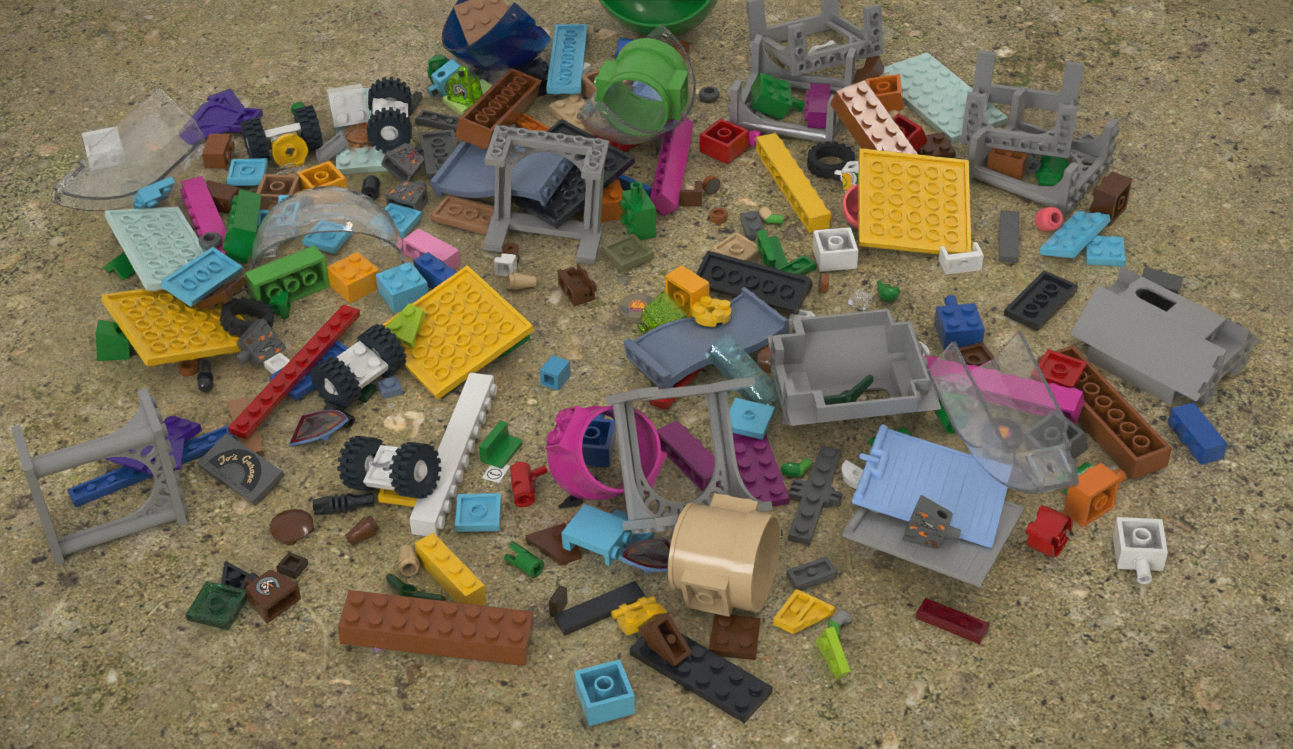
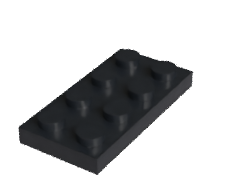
(1040, 300)

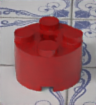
(1049, 531)

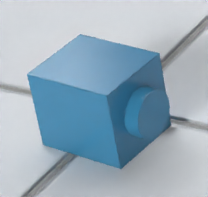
(555, 372)

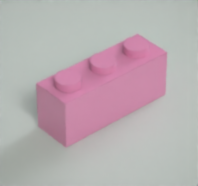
(421, 242)

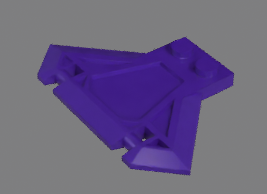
(223, 114)
(178, 431)

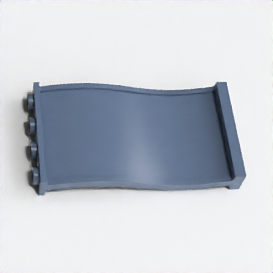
(468, 176)
(680, 346)

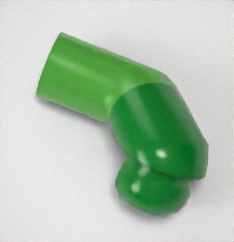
(796, 469)

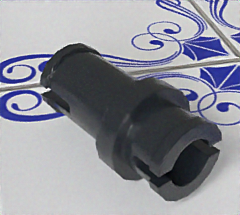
(330, 406)

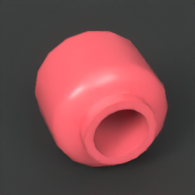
(1048, 219)

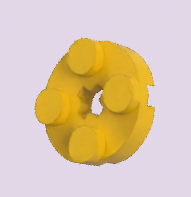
(287, 141)
(711, 311)

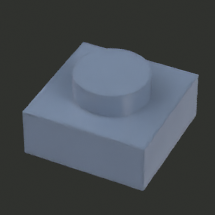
(389, 387)

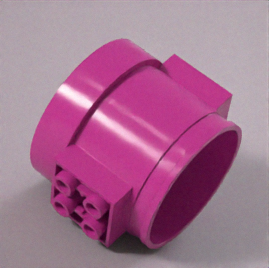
(567, 460)

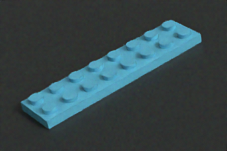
(567, 59)

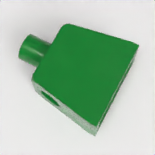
(111, 342)

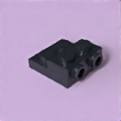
(536, 69)

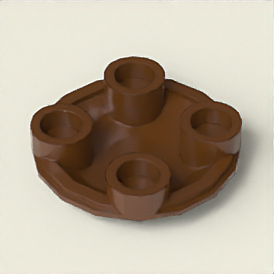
(291, 526)

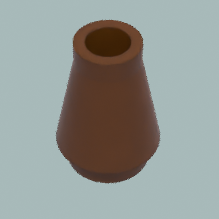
(362, 530)

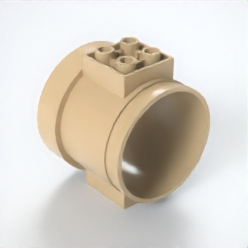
(724, 555)

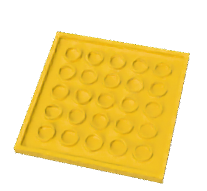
(913, 202)
(167, 328)
(461, 331)

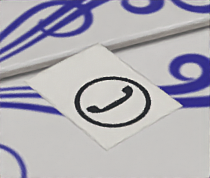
(495, 474)

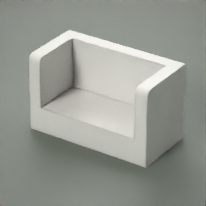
(962, 261)

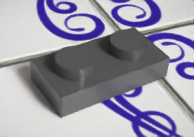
(751, 224)
(811, 573)

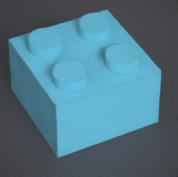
(401, 286)
(604, 692)

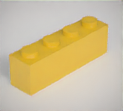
(449, 571)

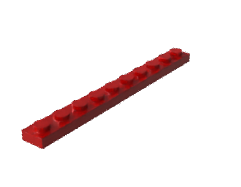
(293, 372)

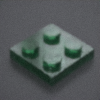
(217, 605)

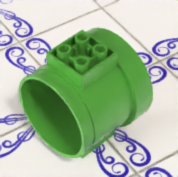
(652, 64)

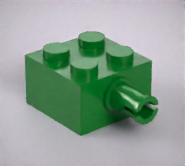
(773, 96)
(638, 212)

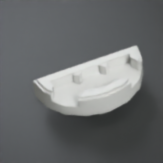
(851, 474)

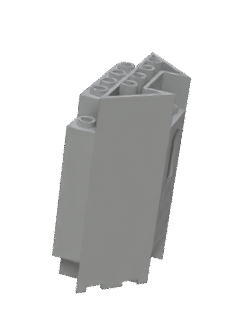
(1161, 339)
(837, 353)

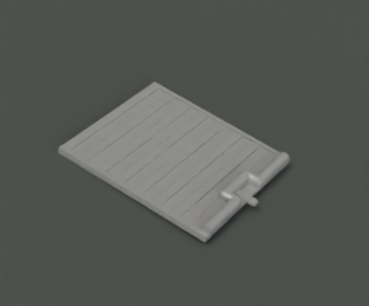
(958, 560)

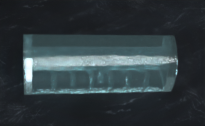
(736, 363)

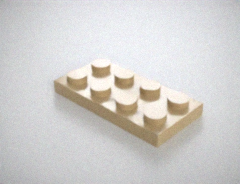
(568, 109)

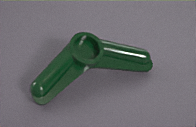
(850, 395)
(410, 590)

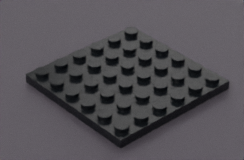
(571, 192)

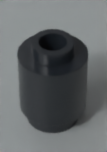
(371, 186)

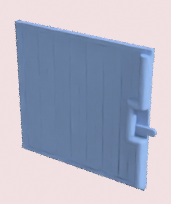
(908, 467)

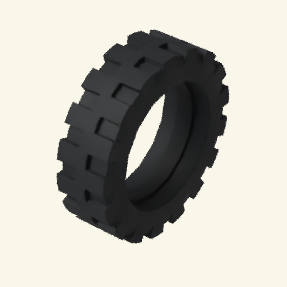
(828, 150)
(244, 306)

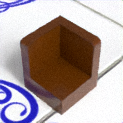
(692, 197)

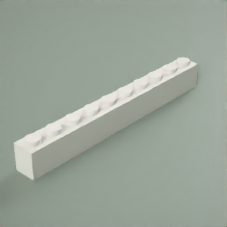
(454, 453)

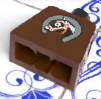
(271, 594)

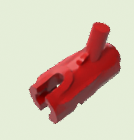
(522, 482)

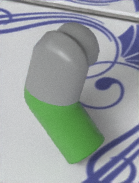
(838, 619)

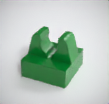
(283, 304)

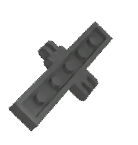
(814, 495)

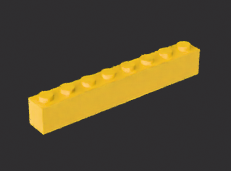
(793, 183)

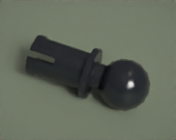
(205, 377)

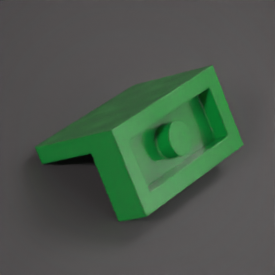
(1052, 165)
(770, 250)
(121, 266)
(499, 446)

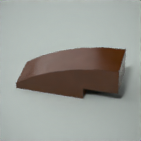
(872, 68)

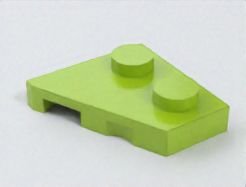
(407, 324)
(833, 653)

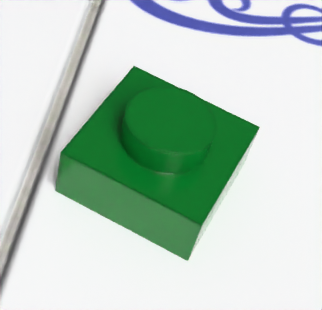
(1048, 179)

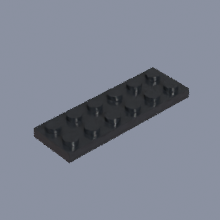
(775, 287)
(710, 678)

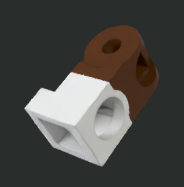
(509, 260)

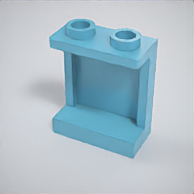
(597, 532)

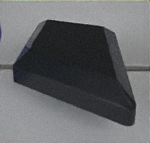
(233, 576)

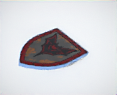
(317, 426)
(648, 555)

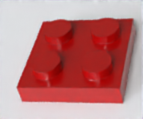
(1061, 369)

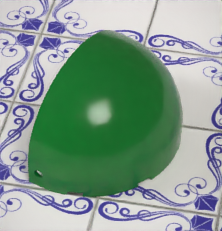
(646, 15)

